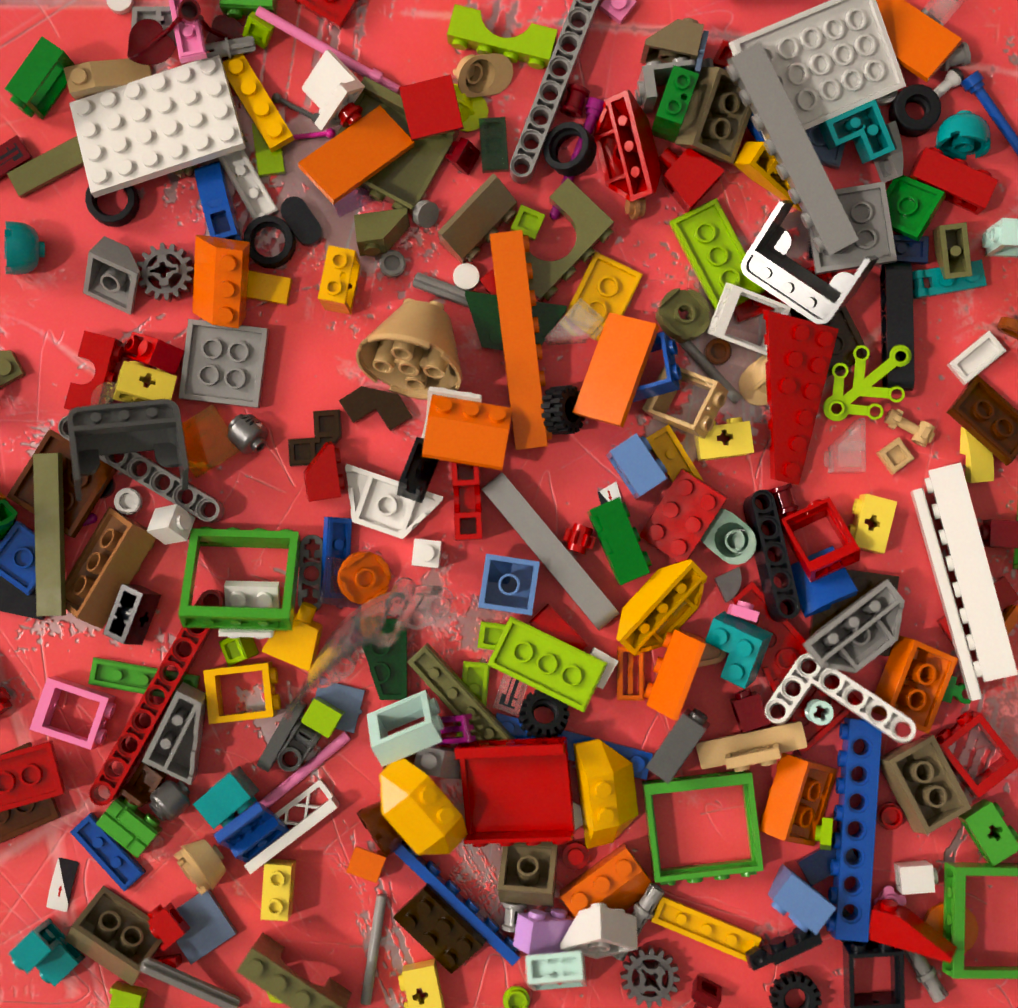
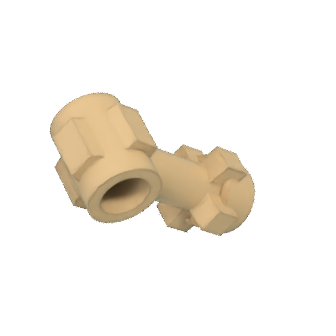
(921, 433)

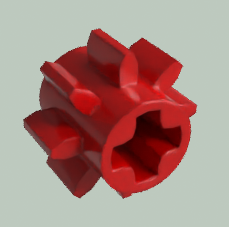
(579, 538)

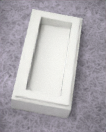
(976, 357)

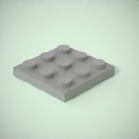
(871, 221)
(223, 364)

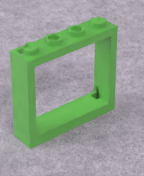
(240, 617)
(719, 870)
(954, 918)

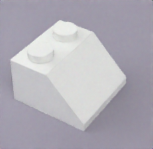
(601, 932)

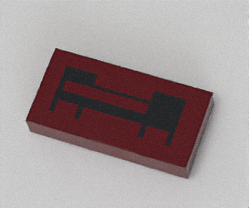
(12, 155)

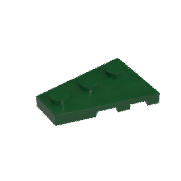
(389, 664)

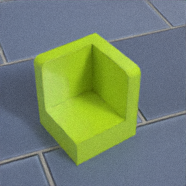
(322, 717)
(127, 996)

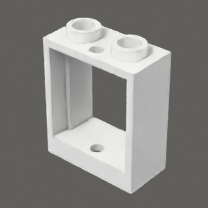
(726, 308)

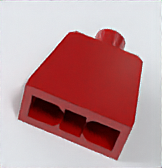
(689, 176)

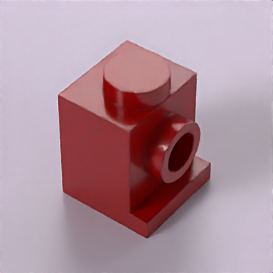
(167, 924)

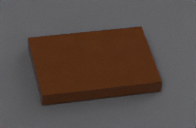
(988, 419)

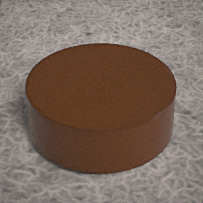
(718, 351)

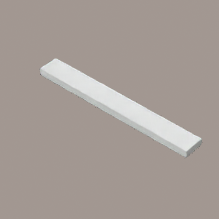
(946, 594)

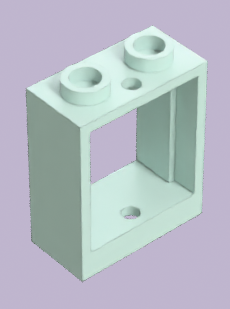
(1001, 238)
(409, 740)
(549, 969)

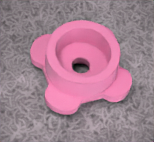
(888, 893)

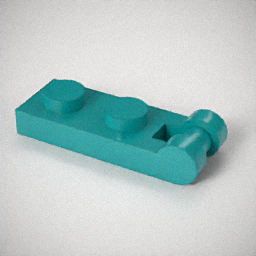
(939, 286)

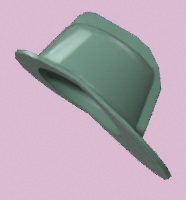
(730, 538)

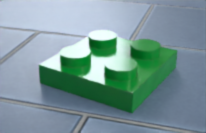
(912, 206)

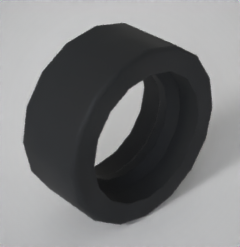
(581, 161)
(117, 220)
(270, 221)

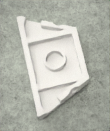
(379, 507)

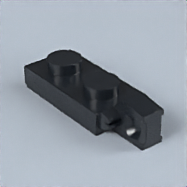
(782, 948)

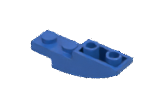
(217, 202)

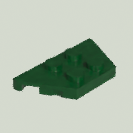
(487, 321)

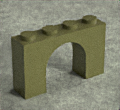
(590, 227)
(269, 972)

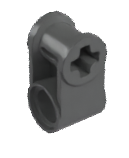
(299, 745)

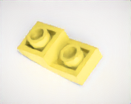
(978, 459)

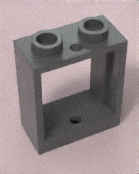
(678, 744)

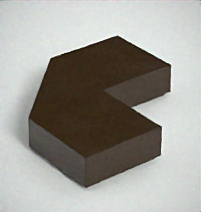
(366, 400)
(326, 429)

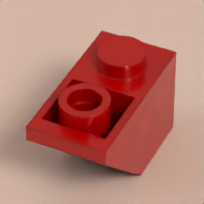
(153, 352)
(322, 475)

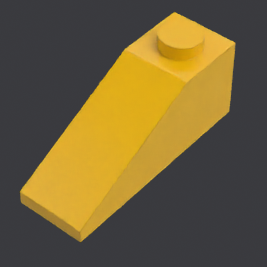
(761, 169)

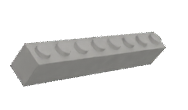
(792, 149)

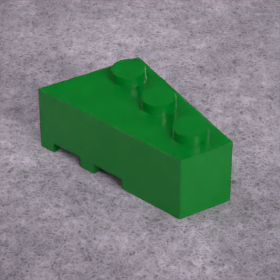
(619, 541)

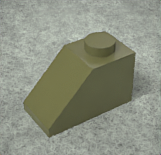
(380, 230)
(953, 250)

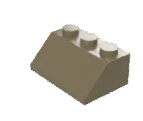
(714, 117)
(477, 220)
(924, 784)
(114, 935)

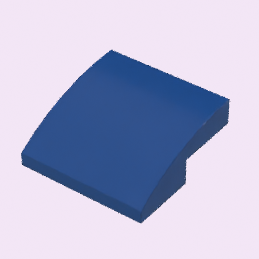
(820, 594)
(251, 832)

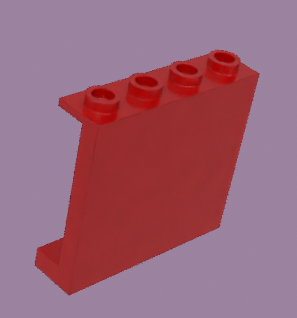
(516, 791)

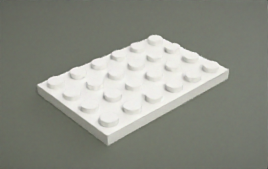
(830, 58)
(156, 125)

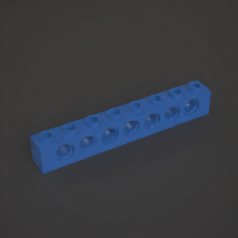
(857, 924)

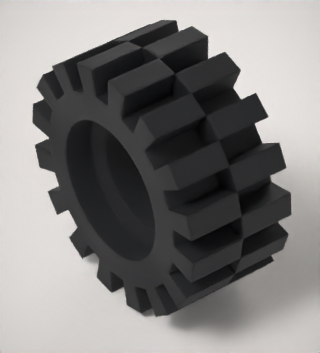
(559, 410)
(536, 728)
(794, 981)

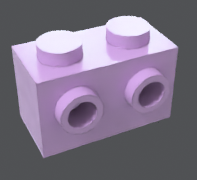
(541, 931)

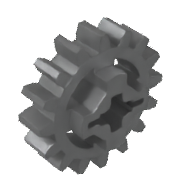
(167, 283)
(642, 984)

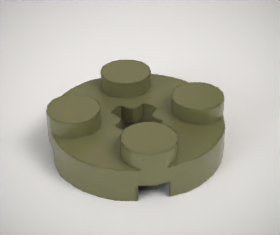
(673, 324)

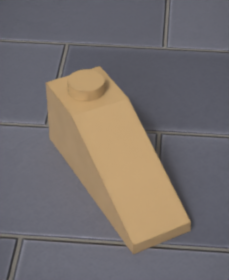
(99, 76)

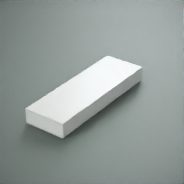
(248, 184)

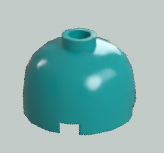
(964, 135)
(21, 248)

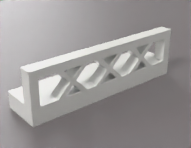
(301, 827)

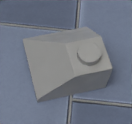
(112, 275)

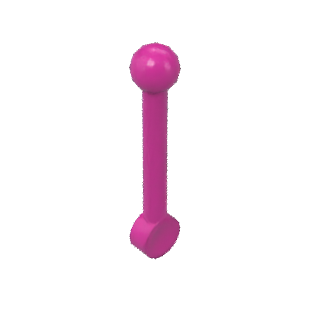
(329, 133)

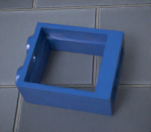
(673, 371)

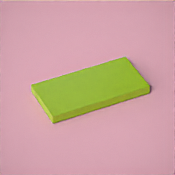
(712, 250)
(547, 664)

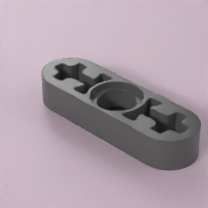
(302, 566)
(280, 737)

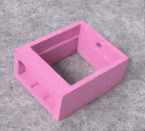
(49, 701)

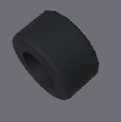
(926, 99)

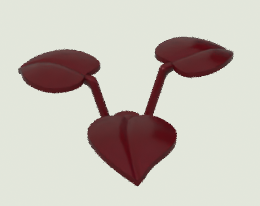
(152, 46)

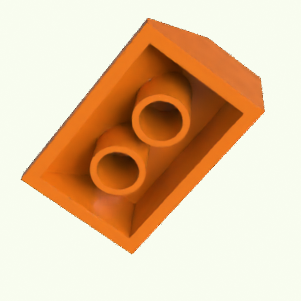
(220, 280)
(467, 432)
(674, 672)
(915, 681)
(797, 799)
(612, 881)

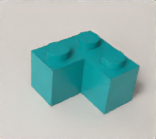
(862, 125)
(745, 646)
(229, 795)
(48, 952)

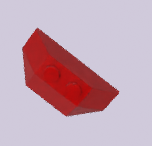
(627, 148)

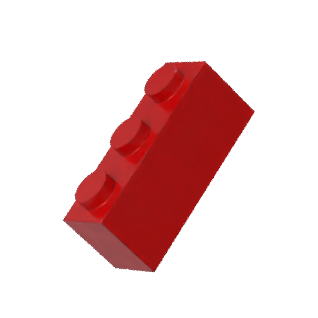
(962, 184)

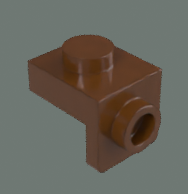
(142, 784)

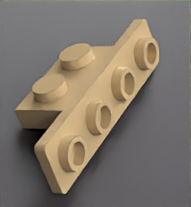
(752, 747)

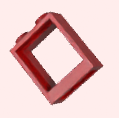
(832, 561)
(991, 775)

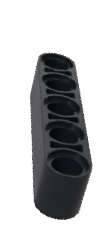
(897, 321)
(766, 568)

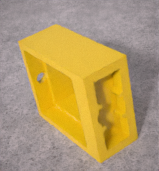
(340, 270)
(214, 692)

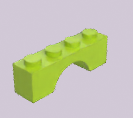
(531, 47)

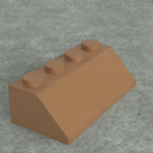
(104, 565)

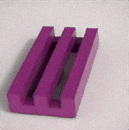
(465, 727)

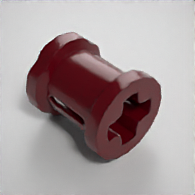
(575, 101)
(783, 499)

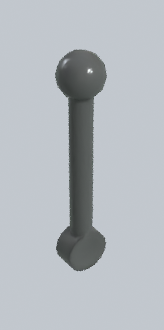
(277, 98)

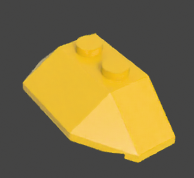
(661, 605)
(604, 792)
(419, 810)

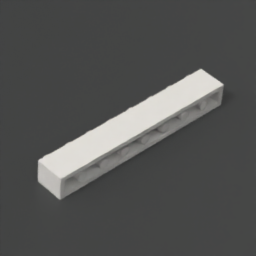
(971, 572)

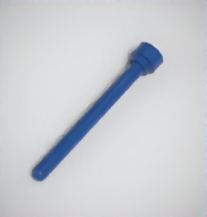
(975, 85)

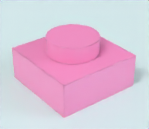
(617, 9)
(744, 611)

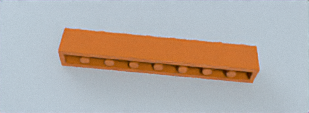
(518, 338)

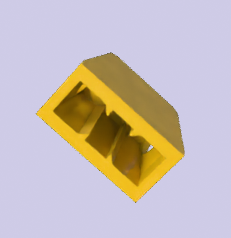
(299, 645)

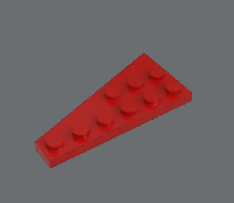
(795, 380)
(779, 658)

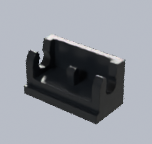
(416, 474)

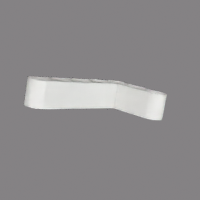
(839, 694)

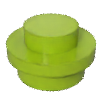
(516, 997)

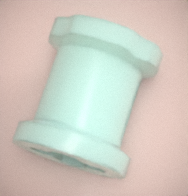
(826, 715)

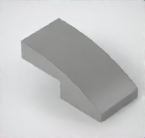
(891, 164)

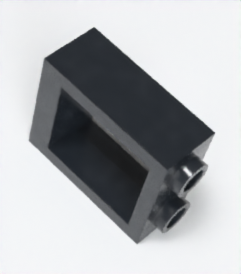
(891, 999)

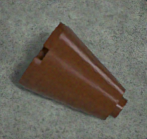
(381, 830)

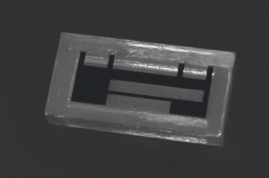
(510, 695)

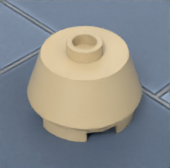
(201, 864)

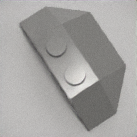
(859, 631)

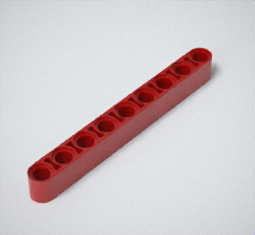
(149, 706)

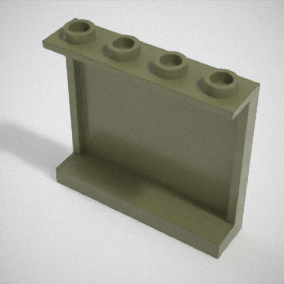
(410, 175)

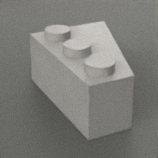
(179, 735)

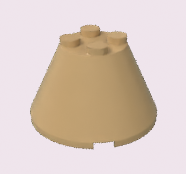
(412, 350)

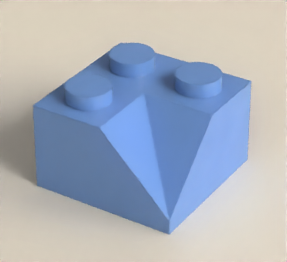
(636, 465)
(509, 584)
(804, 904)

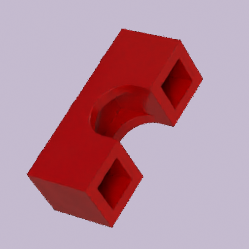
(104, 354)
(467, 502)

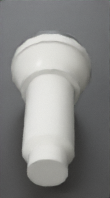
(952, 79)

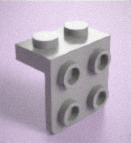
(654, 75)

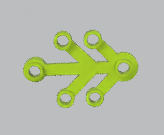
(863, 385)

